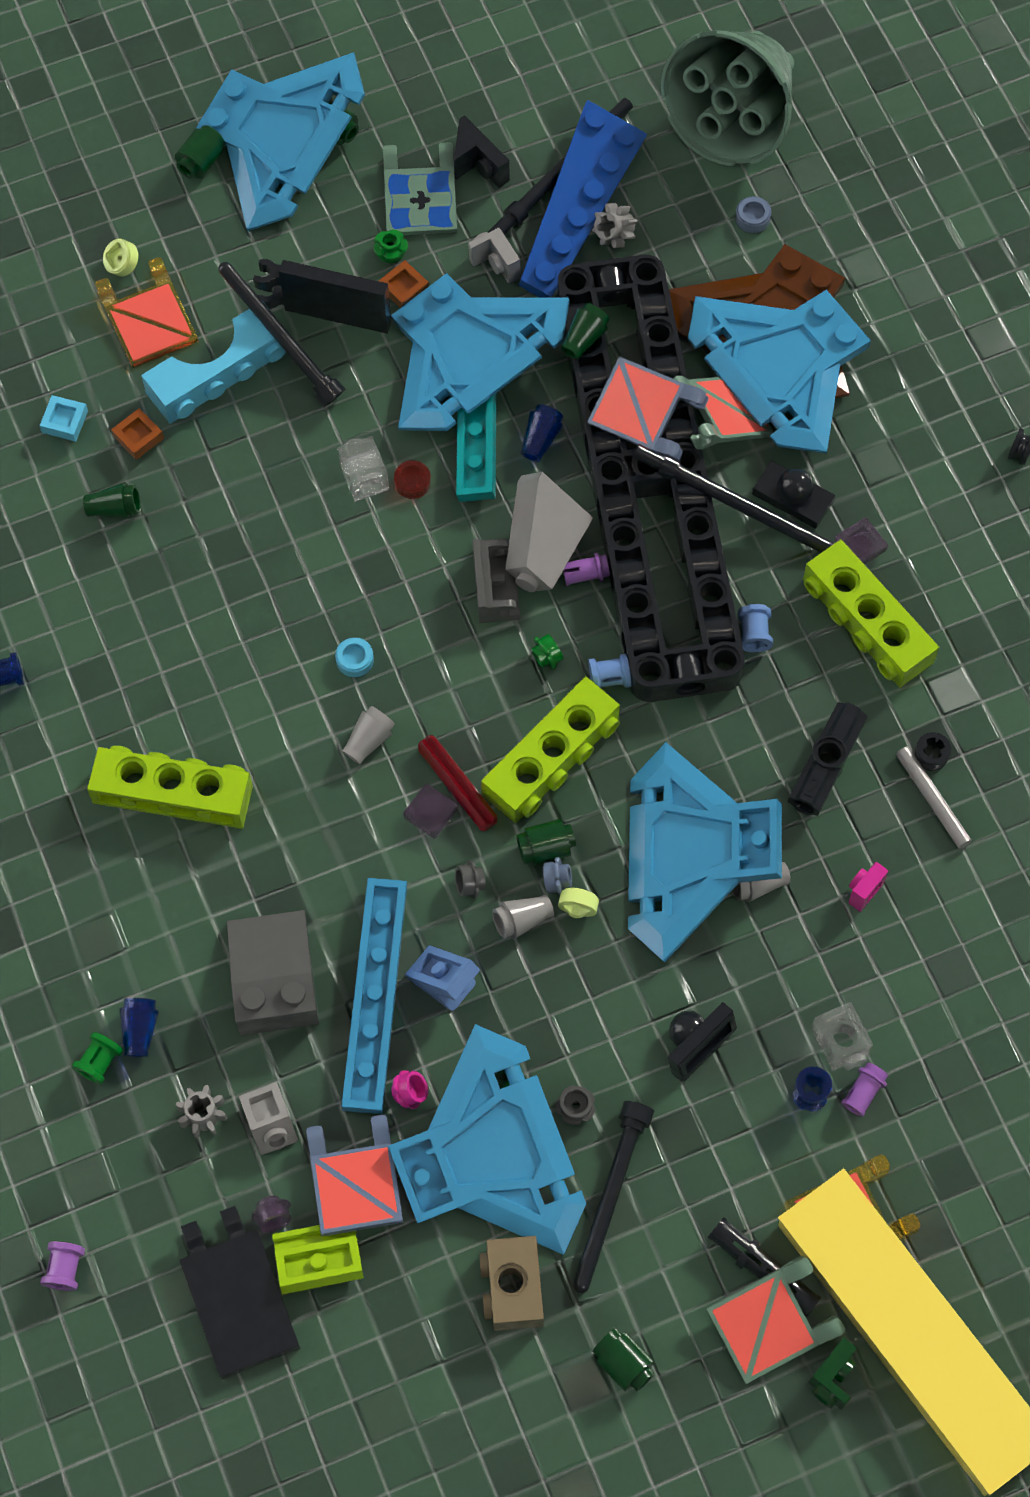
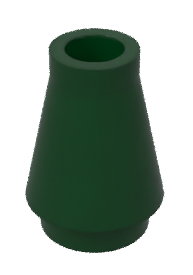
(585, 329)
(115, 501)

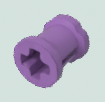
(62, 1266)

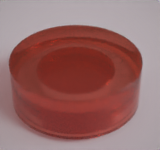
(412, 479)

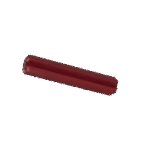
(457, 783)

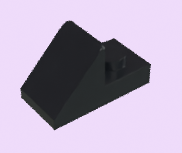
(477, 150)

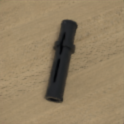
(726, 1233)

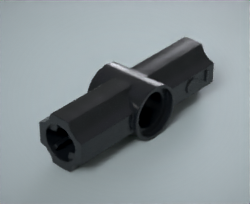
(819, 777)

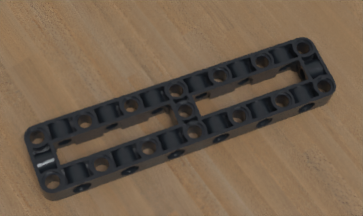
(684, 669)

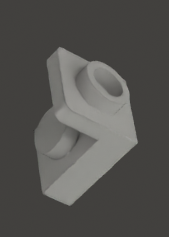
(498, 251)
(268, 1118)

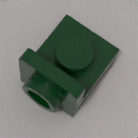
(837, 1367)

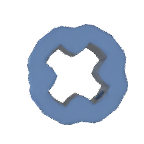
(755, 627)
(610, 672)

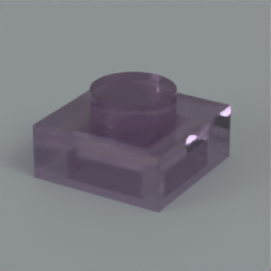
(863, 540)
(430, 811)

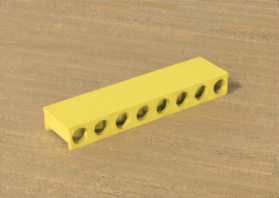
(912, 1330)

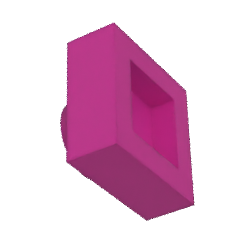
(866, 885)

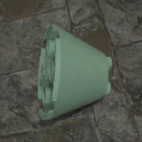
(729, 95)

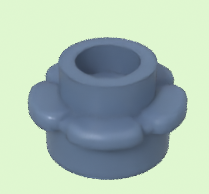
(557, 876)

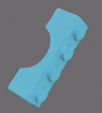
(181, 387)

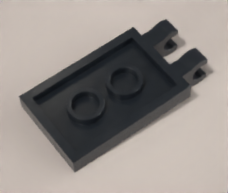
(325, 294)
(237, 1297)

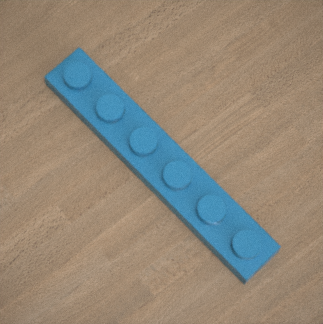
(374, 996)

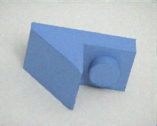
(443, 976)

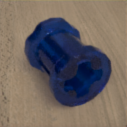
(11, 671)
(814, 1077)

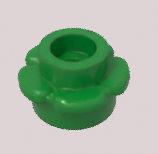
(392, 253)
(546, 651)

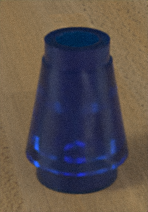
(541, 431)
(138, 1025)

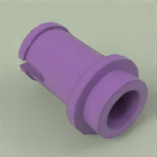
(586, 569)
(865, 1089)

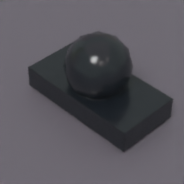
(794, 493)
(698, 1038)

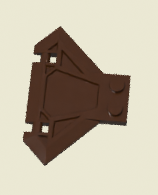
(784, 284)

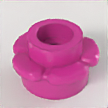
(409, 1089)

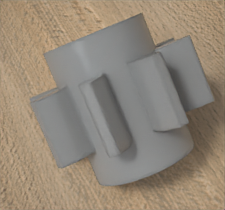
(614, 225)
(208, 1103)

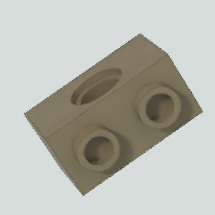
(519, 1258)

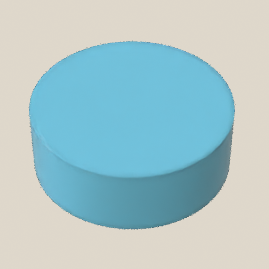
(354, 657)

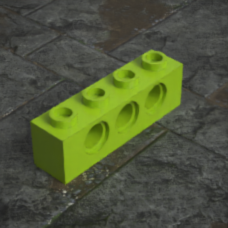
(842, 567)
(582, 704)
(223, 808)

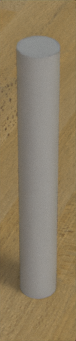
(933, 797)

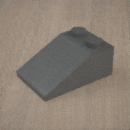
(271, 973)

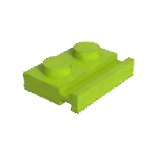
(314, 1261)

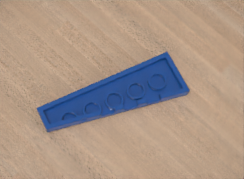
(588, 178)

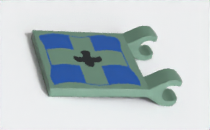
(420, 197)

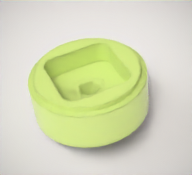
(120, 257)
(578, 902)

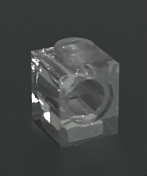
(363, 468)
(842, 1020)

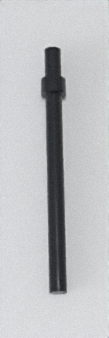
(518, 210)
(670, 467)

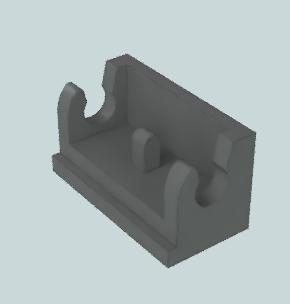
(494, 585)

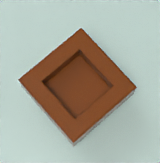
(404, 283)
(137, 434)

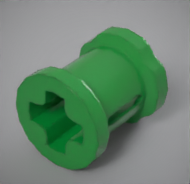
(97, 1058)

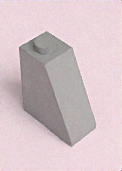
(543, 532)

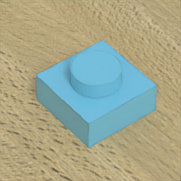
(63, 418)

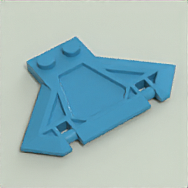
(282, 132)
(469, 348)
(781, 361)
(692, 849)
(492, 1149)

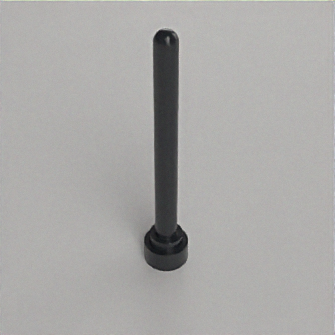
(325, 387)
(634, 1119)

